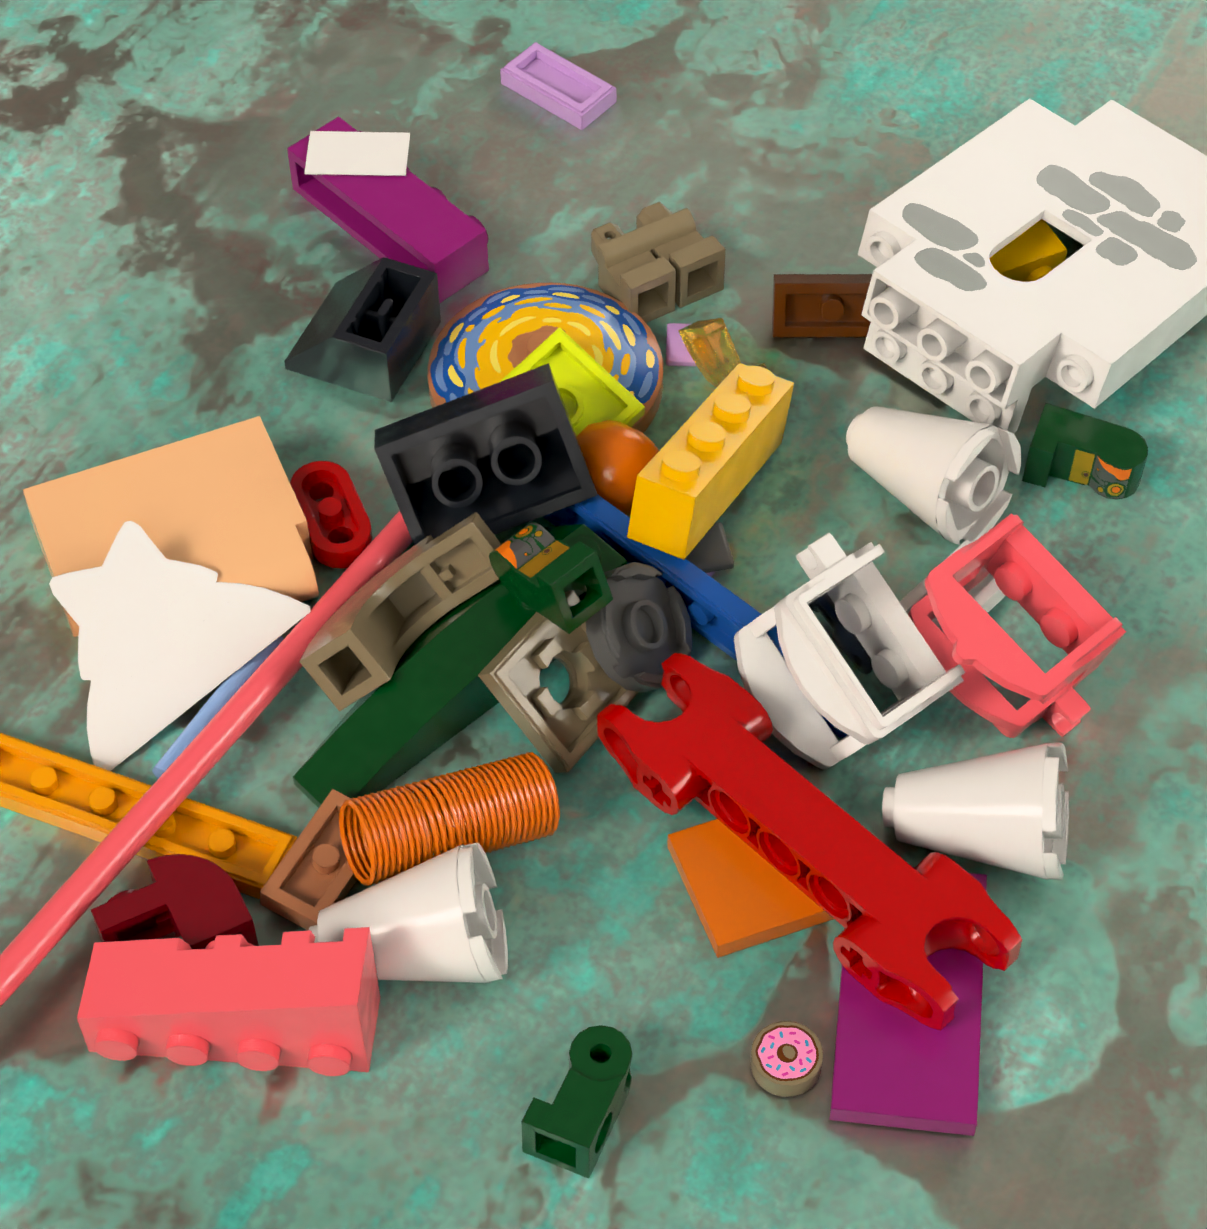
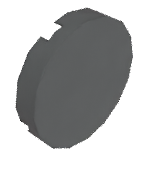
(639, 627)

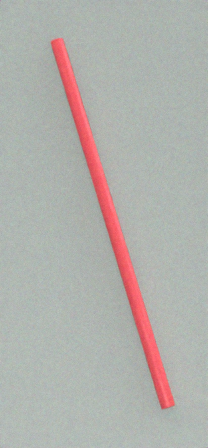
(189, 768)

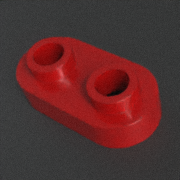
(334, 518)

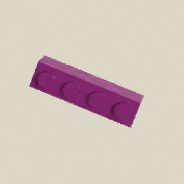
(397, 218)

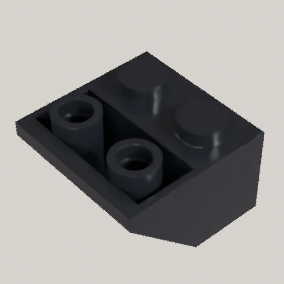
(370, 329)

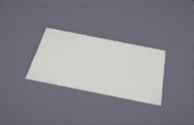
(357, 153)

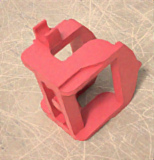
(976, 641)

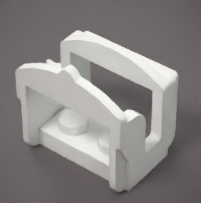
(815, 675)

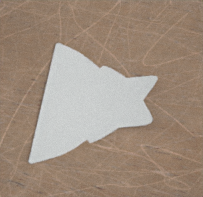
(160, 638)

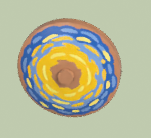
(509, 324)

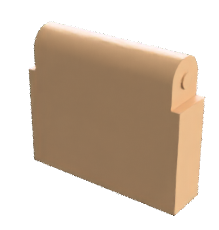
(199, 500)

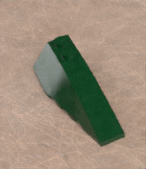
(431, 690)

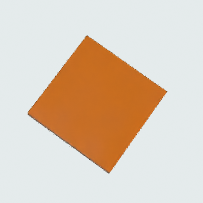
(737, 890)

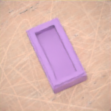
(558, 86)

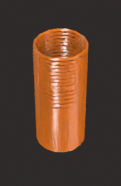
(482, 804)

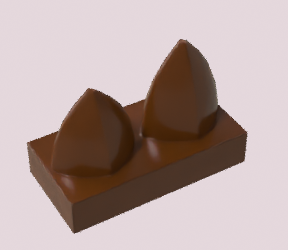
(819, 305)

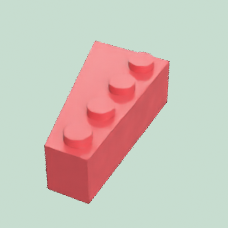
(235, 1002)

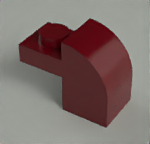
(186, 901)

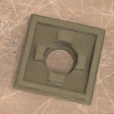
(562, 729)

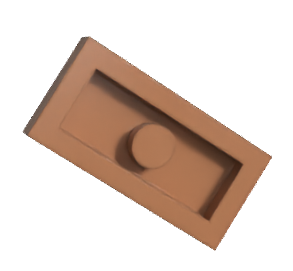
(313, 869)

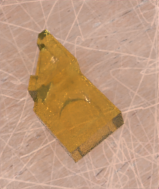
(712, 349)

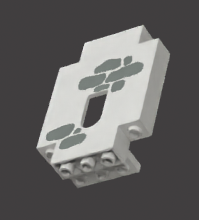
(1087, 323)

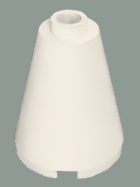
(938, 467)
(988, 809)
(429, 921)

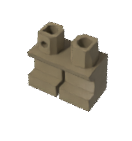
(658, 262)

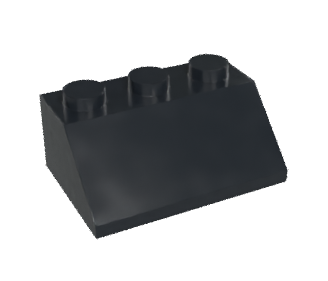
(487, 453)

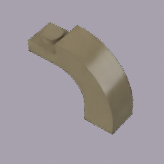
(389, 612)

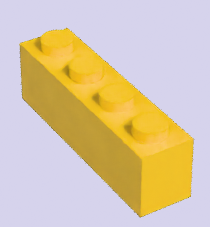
(709, 460)

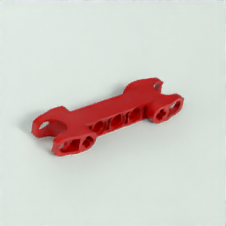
(887, 907)

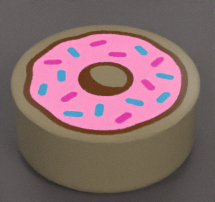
(786, 1058)

